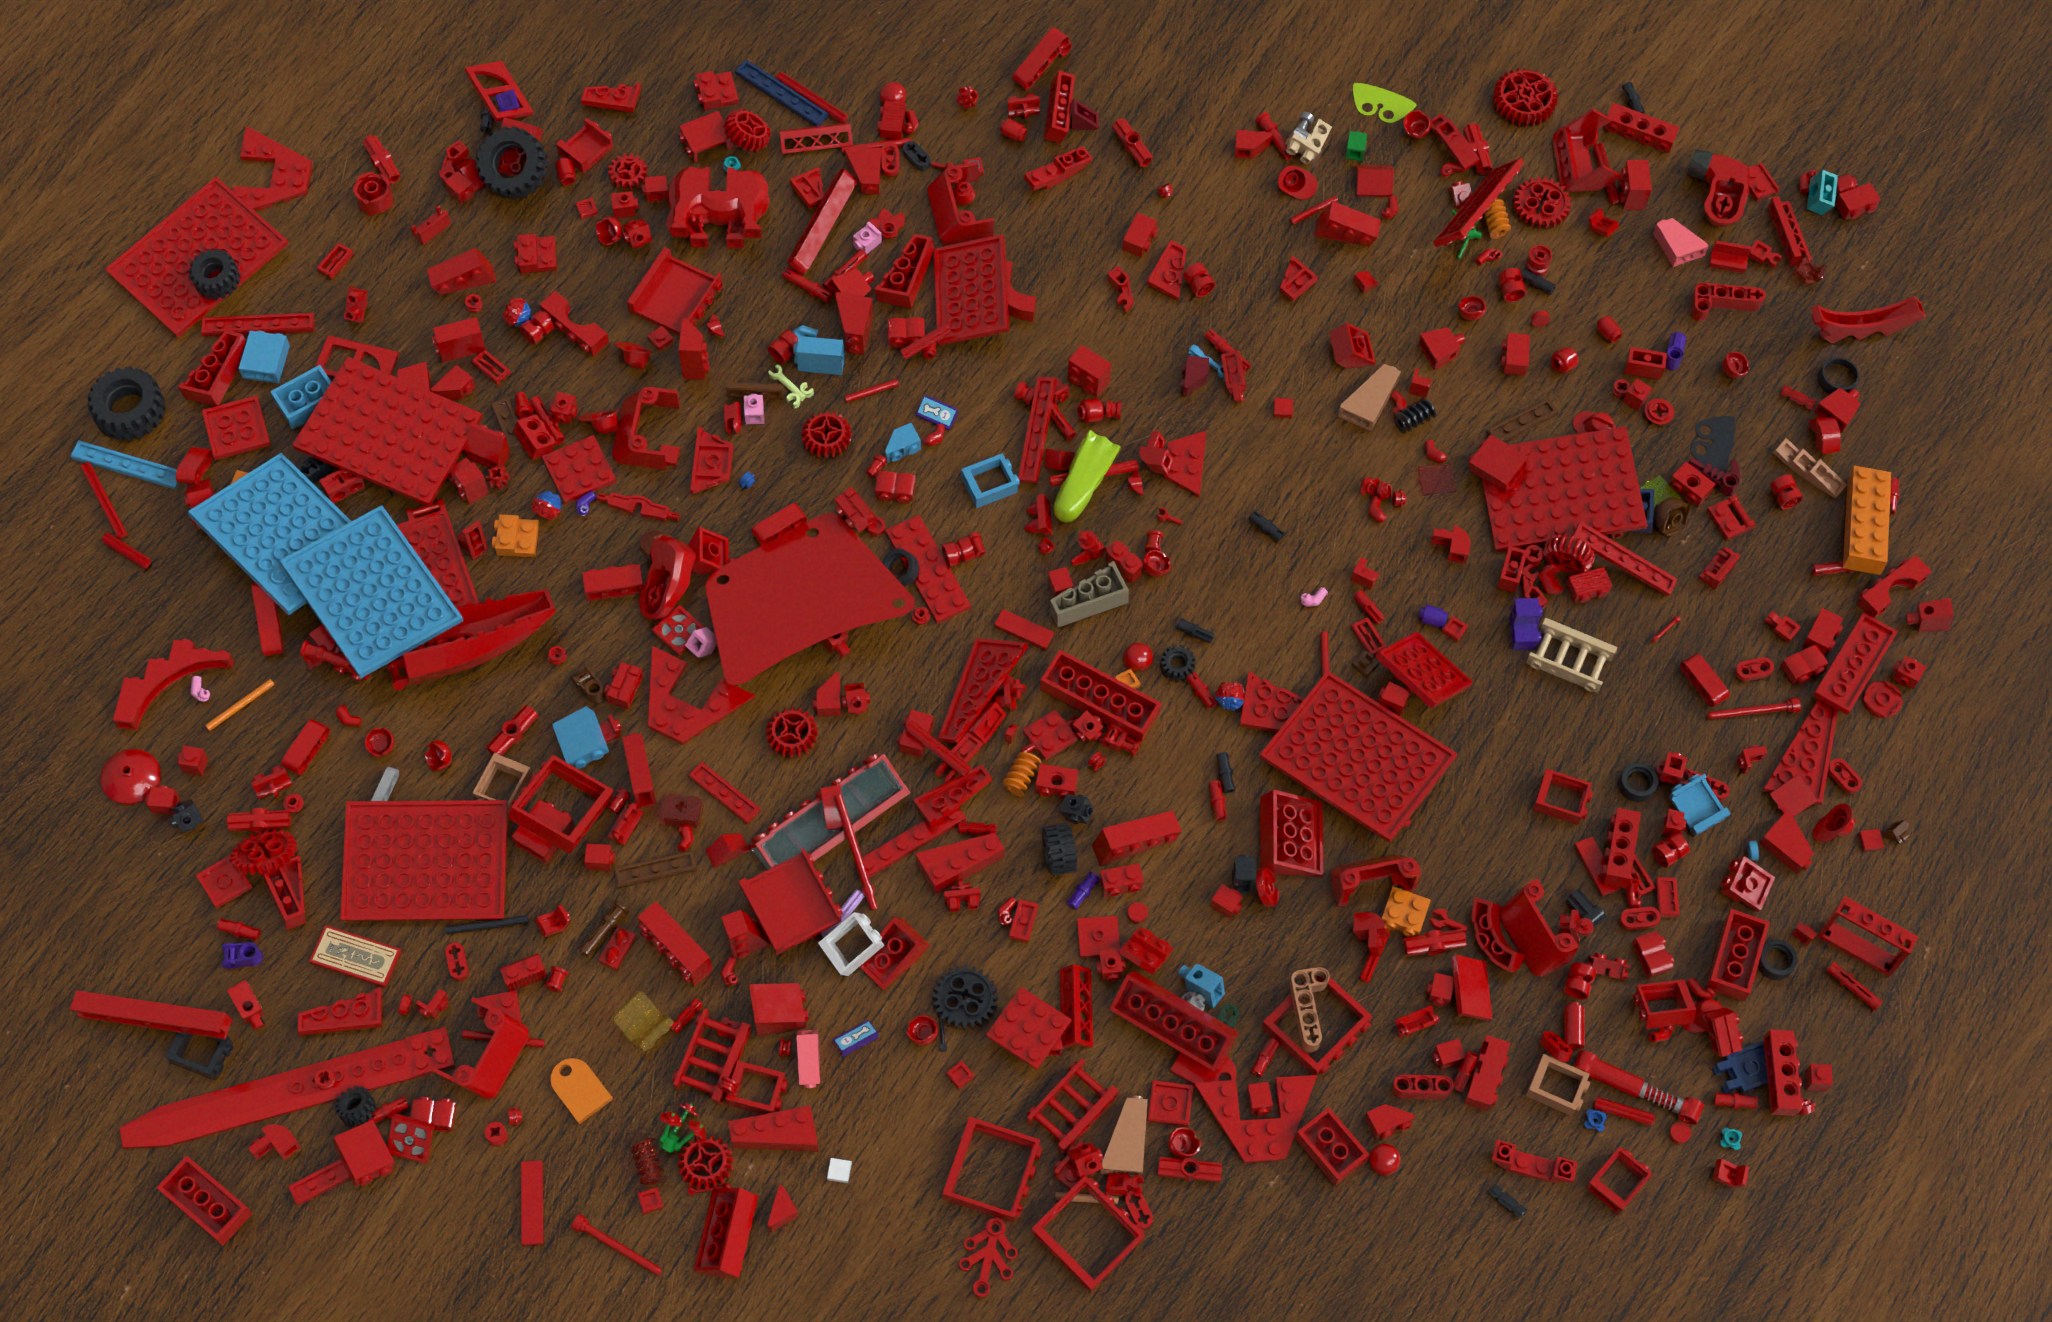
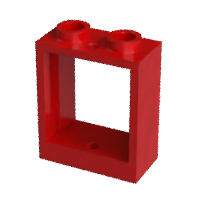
(1566, 782)
(1665, 990)
(738, 1076)
(1607, 1196)

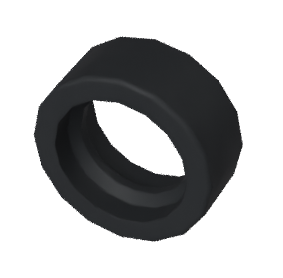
(913, 569)
(1648, 772)
(1788, 950)

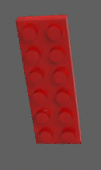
(935, 579)
(1855, 663)

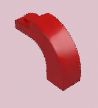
(1019, 305)

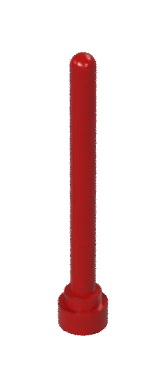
(1792, 705)
(581, 1224)

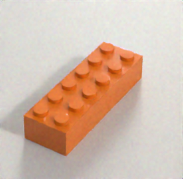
(1867, 520)

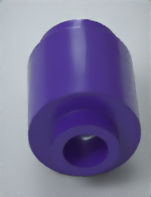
(1432, 616)

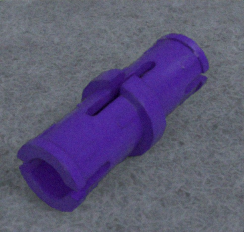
(1083, 890)

